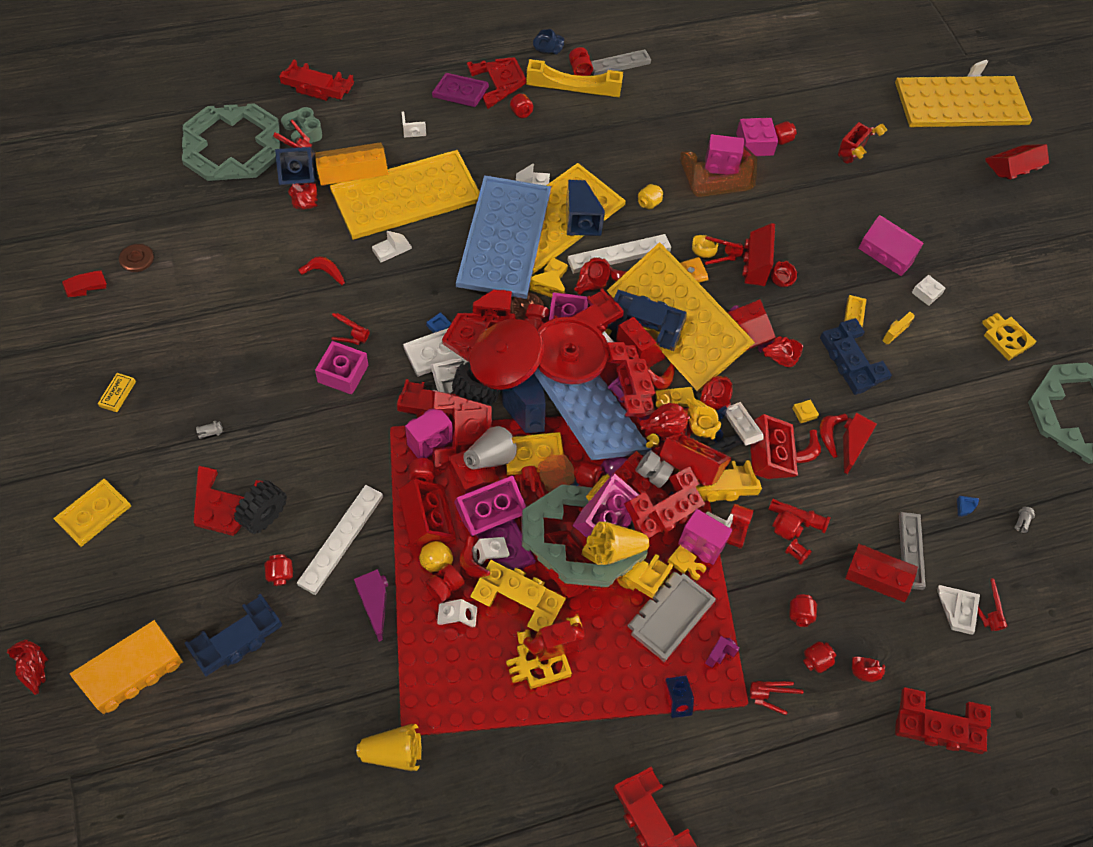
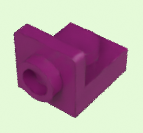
(723, 646)

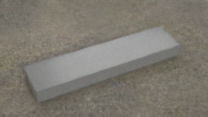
(621, 62)
(912, 545)

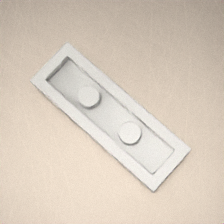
(743, 424)

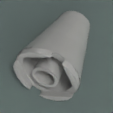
(491, 449)

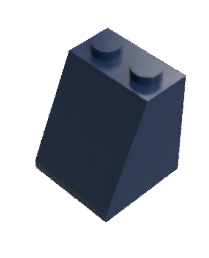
(296, 165)
(583, 210)
(526, 404)

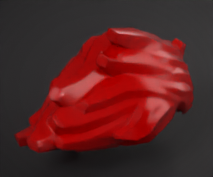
(303, 195)
(593, 275)
(784, 351)
(717, 392)
(666, 420)
(29, 664)

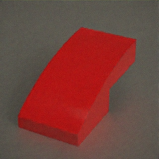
(81, 283)

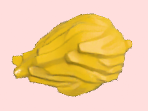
(702, 419)

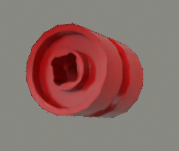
(580, 62)
(536, 315)
(442, 585)

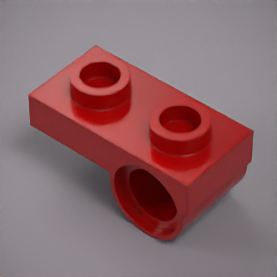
(740, 523)

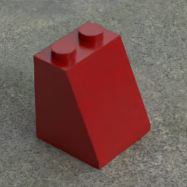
(633, 333)

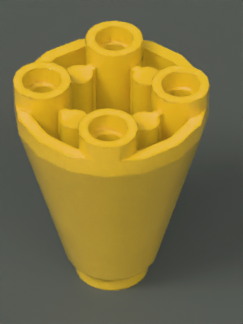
(614, 543)

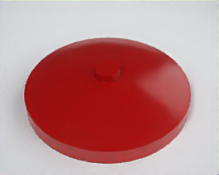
(572, 350)
(506, 354)

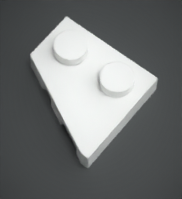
(445, 372)
(959, 608)

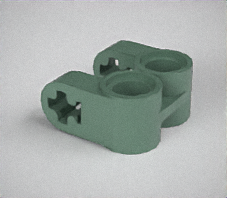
(306, 121)

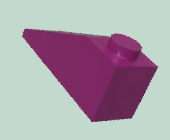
(373, 596)

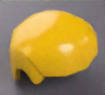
(703, 247)
(435, 556)

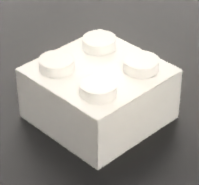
(928, 290)

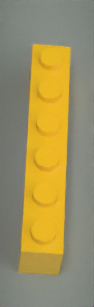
(544, 76)

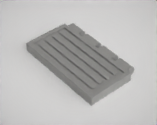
(672, 616)

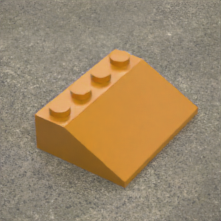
(351, 163)
(127, 668)

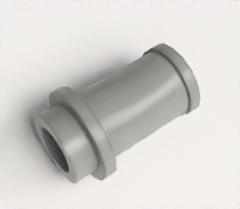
(210, 429)
(1026, 514)

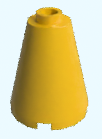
(392, 748)

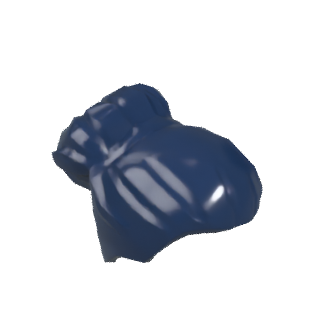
(548, 42)

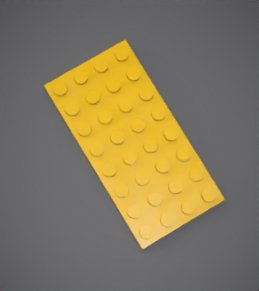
(962, 101)
(405, 194)
(554, 231)
(709, 334)

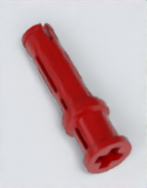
(808, 518)

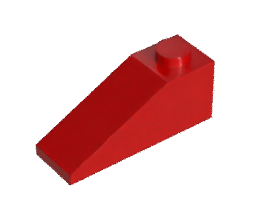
(855, 438)

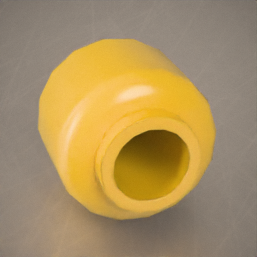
(650, 196)

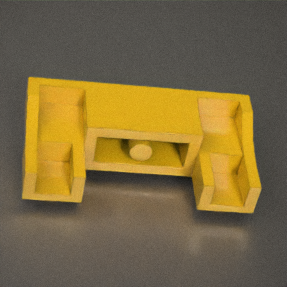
(732, 483)
(642, 576)
(519, 588)

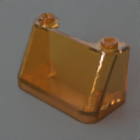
(705, 183)

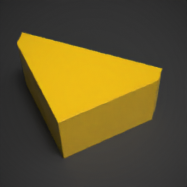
(547, 283)

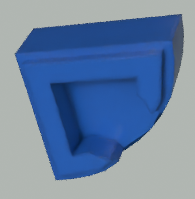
(966, 505)

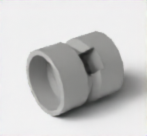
(656, 470)

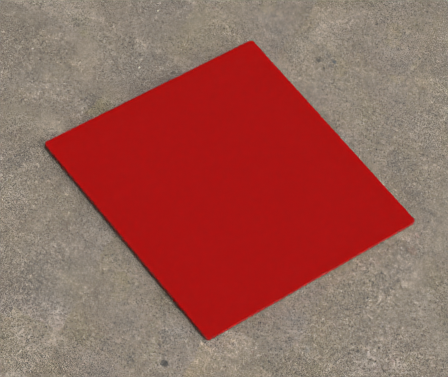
(459, 674)

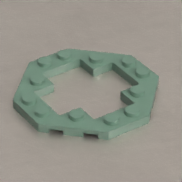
(231, 168)
(1043, 412)
(554, 555)

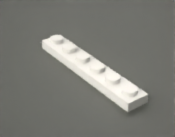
(619, 253)
(340, 540)

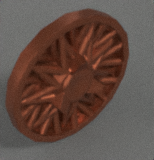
(136, 257)
(520, 305)

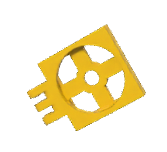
(996, 324)
(523, 668)

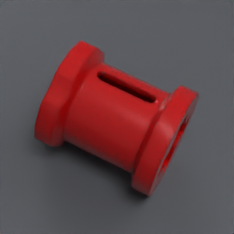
(798, 551)

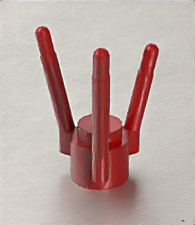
(299, 143)
(732, 249)
(358, 332)
(530, 478)
(996, 619)
(760, 691)

